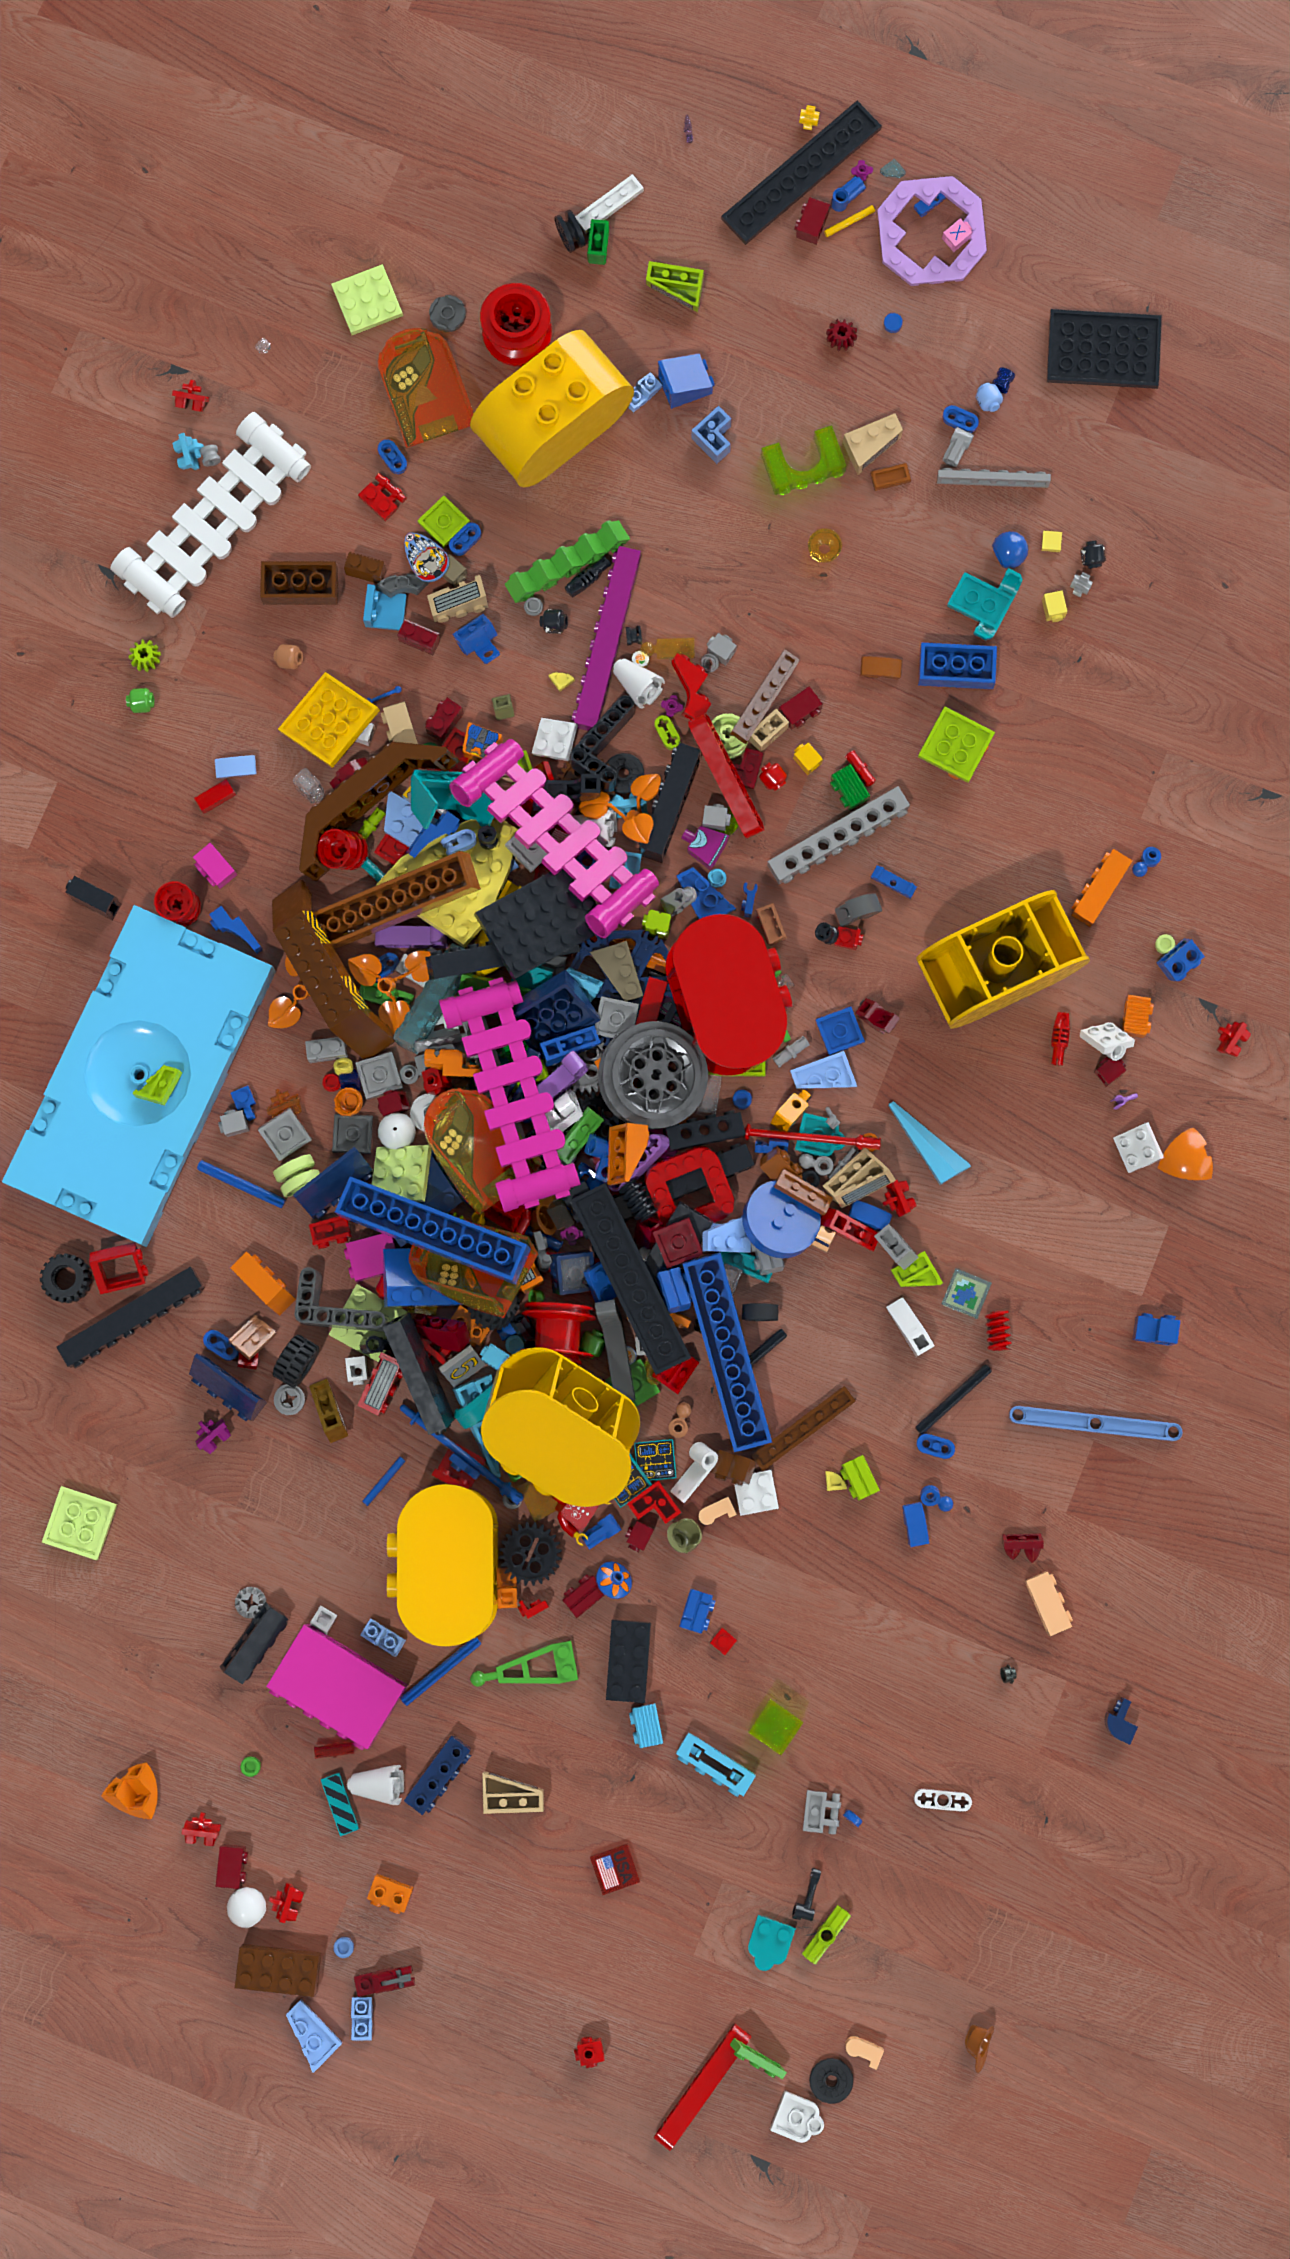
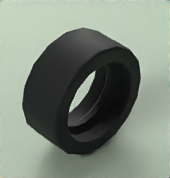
(759, 1312)

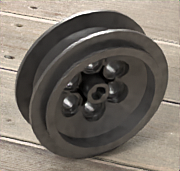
(618, 1071)

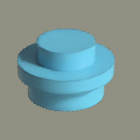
(717, 878)

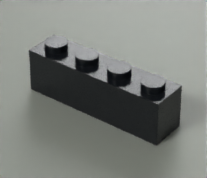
(254, 1643)

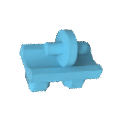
(190, 450)

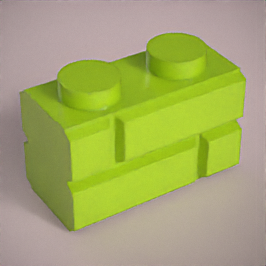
(657, 924)
(859, 1477)

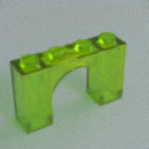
(785, 478)

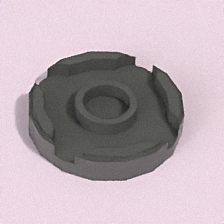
(447, 313)

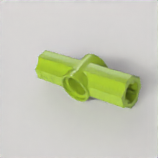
(818, 1945)

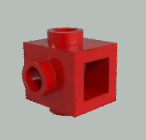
(435, 1082)
(593, 2045)

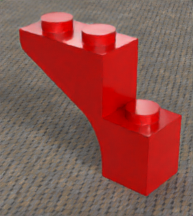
(691, 680)

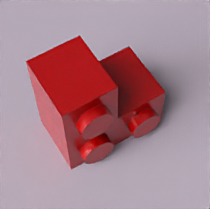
(654, 1498)

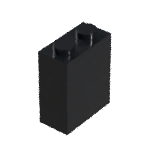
(93, 897)

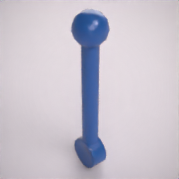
(398, 689)

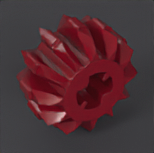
(838, 340)

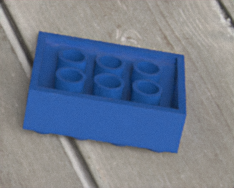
(402, 1286)

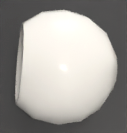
(402, 1136)
(246, 1907)

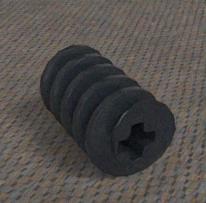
(637, 1200)

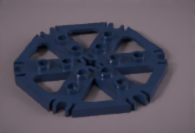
(640, 955)

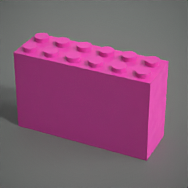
(336, 1686)

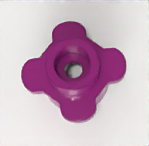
(862, 175)
(670, 712)
(571, 1239)

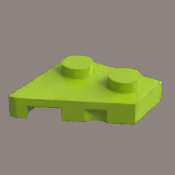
(159, 1085)
(919, 1273)

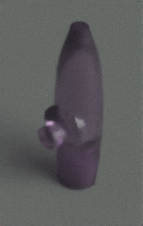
(688, 129)

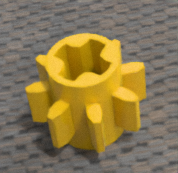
(809, 117)

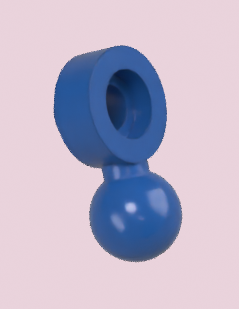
(1140, 868)
(944, 1503)

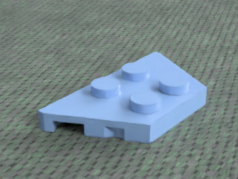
(401, 821)

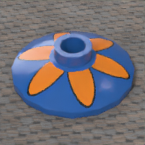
(609, 1584)

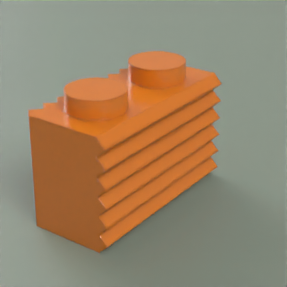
(1136, 1016)

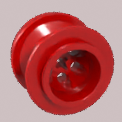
(500, 338)
(560, 1327)

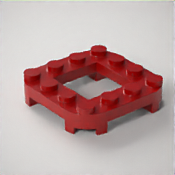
(681, 1164)

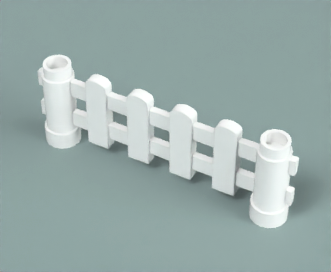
(265, 442)

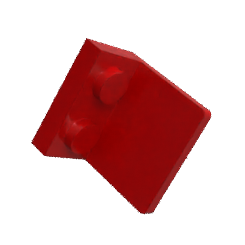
(450, 1475)

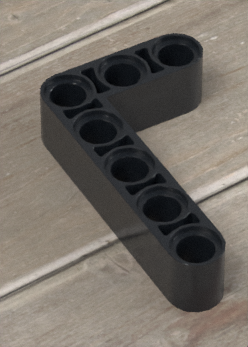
(600, 741)

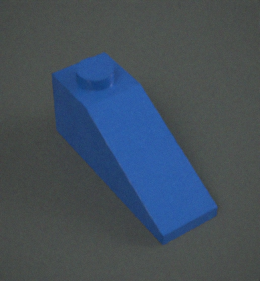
(556, 1049)

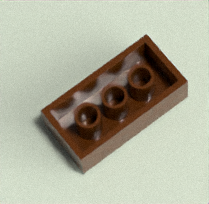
(299, 583)
(278, 1970)

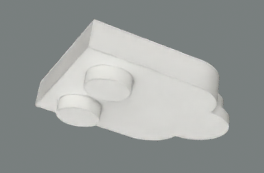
(796, 2118)

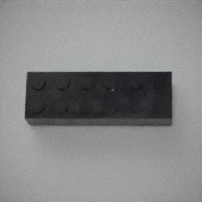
(671, 800)

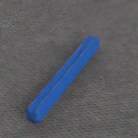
(241, 1184)
(440, 1671)

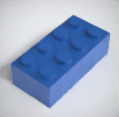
(957, 665)

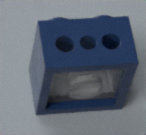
(568, 1270)

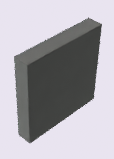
(352, 1132)

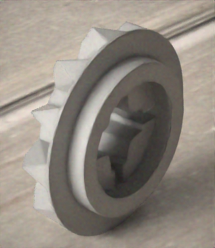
(286, 1408)
(245, 1594)

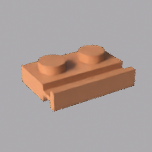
(252, 1337)

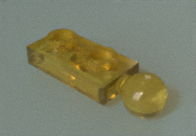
(669, 648)

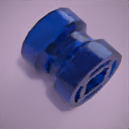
(1003, 379)

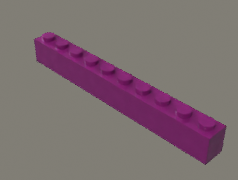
(607, 639)

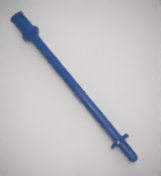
(504, 1487)

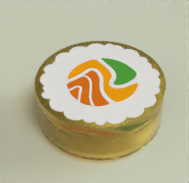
(640, 659)

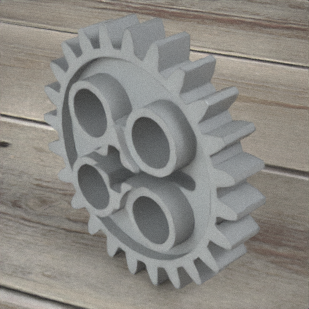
(586, 1082)

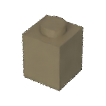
(455, 573)

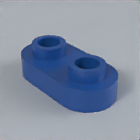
(961, 418)
(392, 458)
(463, 538)
(387, 970)
(220, 1346)
(935, 1445)

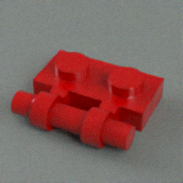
(378, 501)

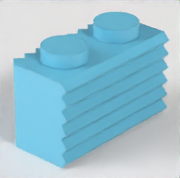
(493, 1356)
(647, 1725)

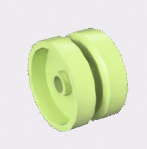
(724, 725)
(295, 1174)

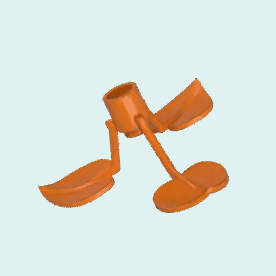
(636, 824)
(366, 970)
(282, 1010)

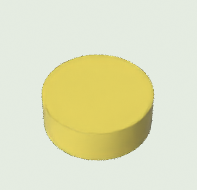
(343, 1066)

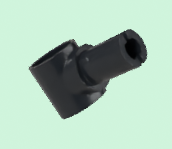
(379, 1345)

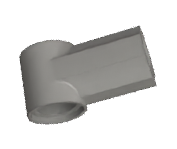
(958, 444)

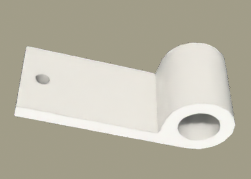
(703, 1463)

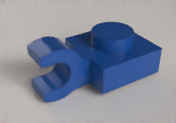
(747, 905)
(244, 1100)
(764, 1147)

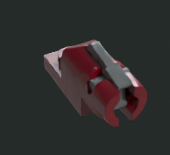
(384, 1980)

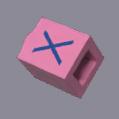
(957, 234)

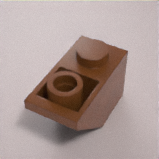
(778, 1160)

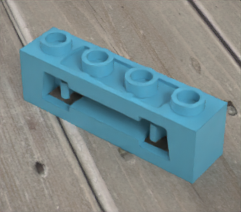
(702, 1767)

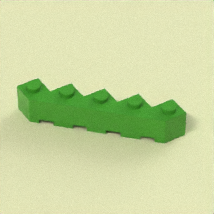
(567, 561)

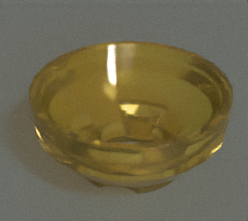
(827, 537)

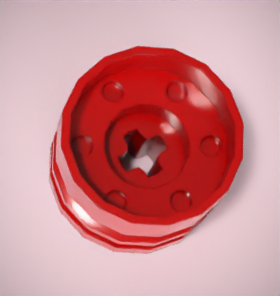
(342, 849)
(168, 900)

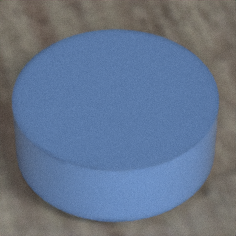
(343, 1947)

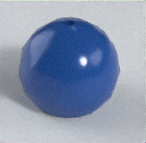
(1010, 549)

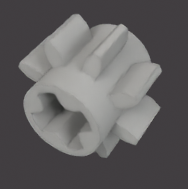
(1081, 584)

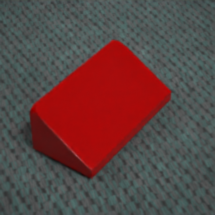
(215, 796)

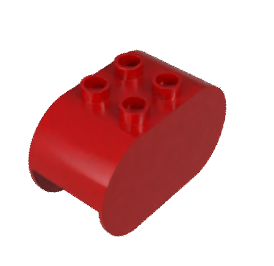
(728, 993)

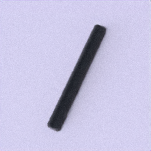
(953, 1399)

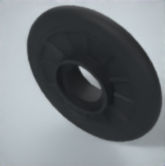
(628, 762)
(818, 2081)

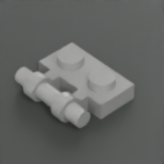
(815, 1812)

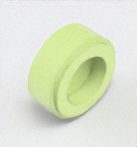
(1164, 943)

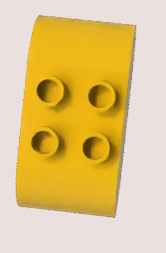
(552, 408)
(1002, 959)
(560, 1428)
(445, 1565)

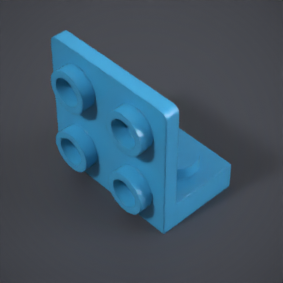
(382, 610)

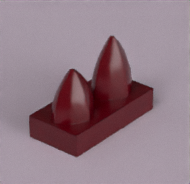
(1030, 1543)

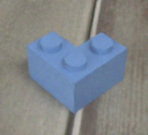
(709, 434)

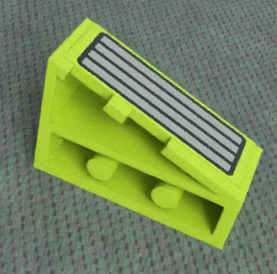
(676, 282)

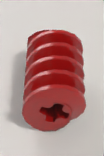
(998, 1331)

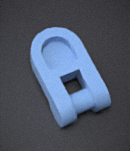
(465, 838)

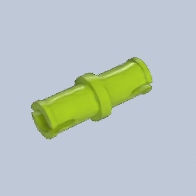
(371, 823)

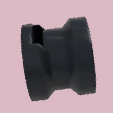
(631, 635)
(489, 842)
(822, 934)

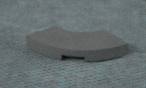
(401, 584)

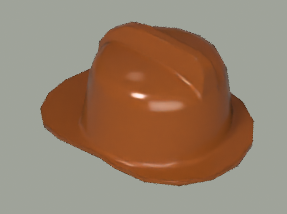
(540, 1218)
(977, 2044)

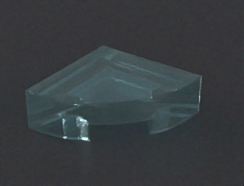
(893, 169)

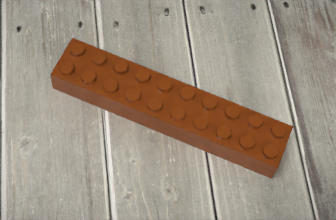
(398, 899)

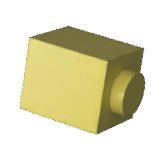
(1054, 606)

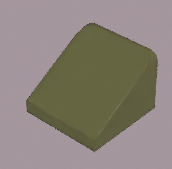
(503, 707)

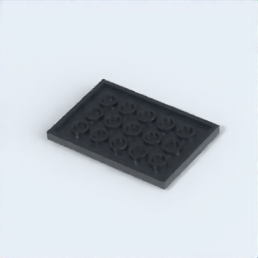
(1104, 348)
(536, 923)

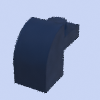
(1117, 1725)

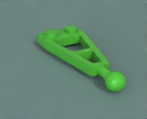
(564, 1663)

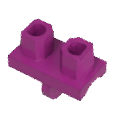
(218, 1429)

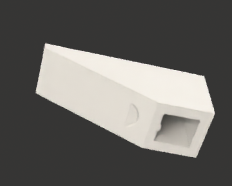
(910, 1327)

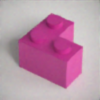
(212, 864)

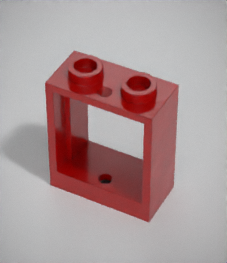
(121, 1282)

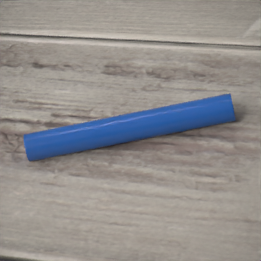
(383, 1481)

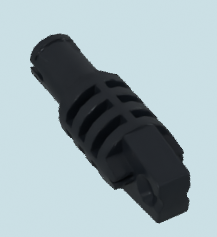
(587, 577)

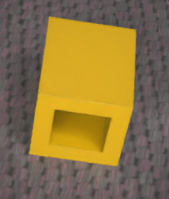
(807, 758)

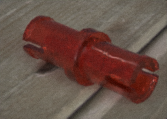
(334, 1750)

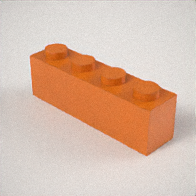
(1101, 888)

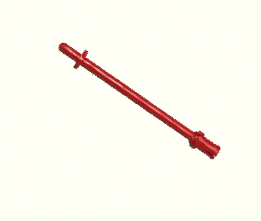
(860, 1141)

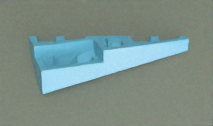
(940, 1158)
(465, 1394)

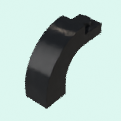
(579, 790)

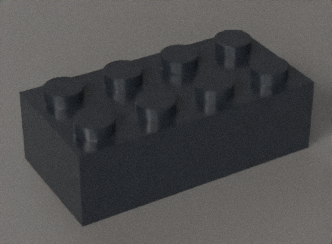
(628, 1661)

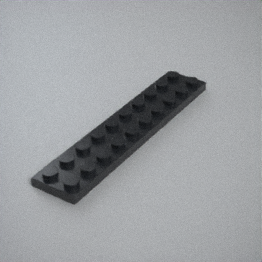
(801, 172)
(631, 1279)

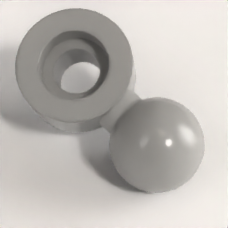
(807, 1161)

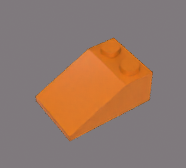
(625, 1149)

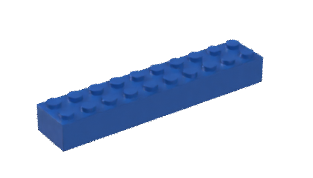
(433, 1230)
(727, 1352)

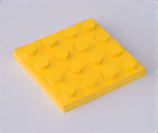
(328, 719)

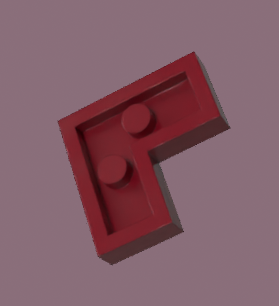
(749, 767)

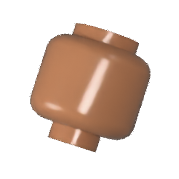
(288, 656)

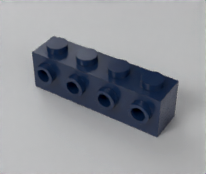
(437, 1775)

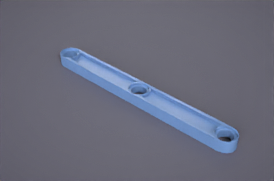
(1109, 1424)

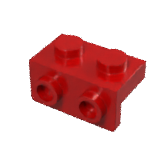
(330, 1231)

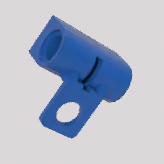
(477, 637)
(598, 1147)

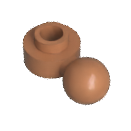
(683, 1411)

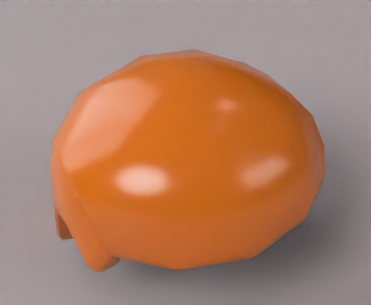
(348, 1102)

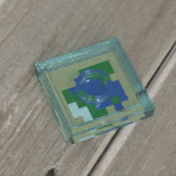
(966, 1293)

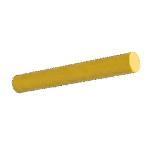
(847, 222)

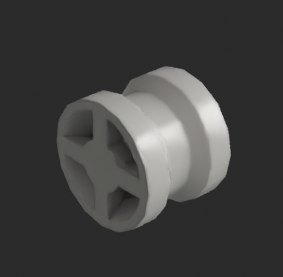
(210, 455)

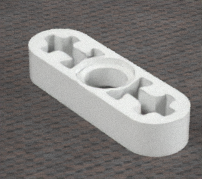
(927, 1804)

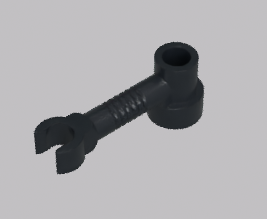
(804, 1911)

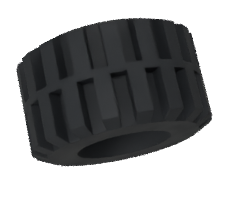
(50, 1274)
(493, 1321)
(295, 1361)

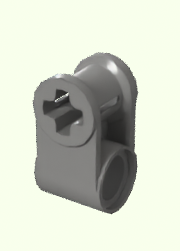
(678, 900)

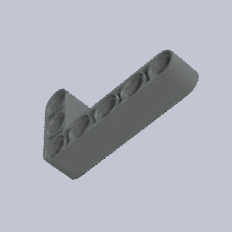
(333, 1314)
(616, 1348)

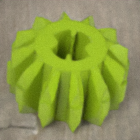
(146, 662)

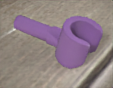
(1121, 1100)

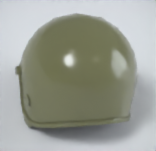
(684, 1535)

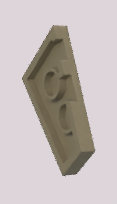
(620, 970)

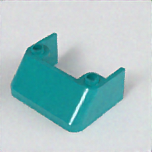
(432, 792)

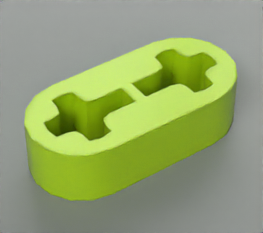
(663, 735)

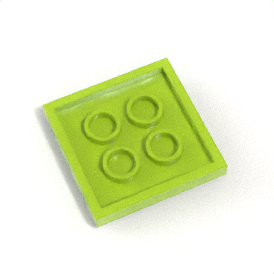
(956, 744)

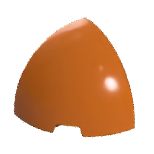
(1187, 1157)
(134, 1792)

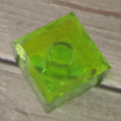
(775, 1726)

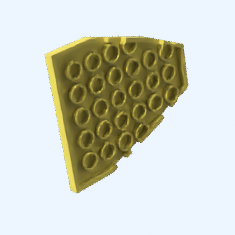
(491, 868)

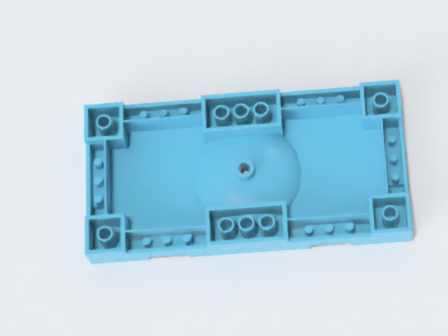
(158, 1004)

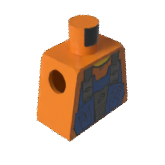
(477, 740)

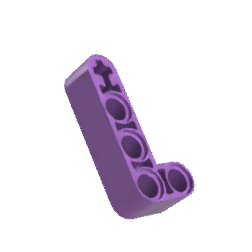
(411, 937)
(564, 1077)
(652, 1155)

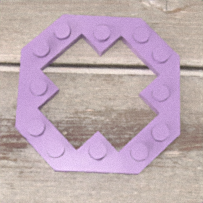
(892, 234)

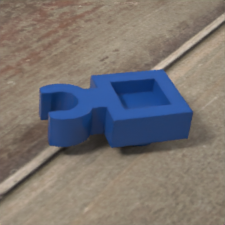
(458, 1464)

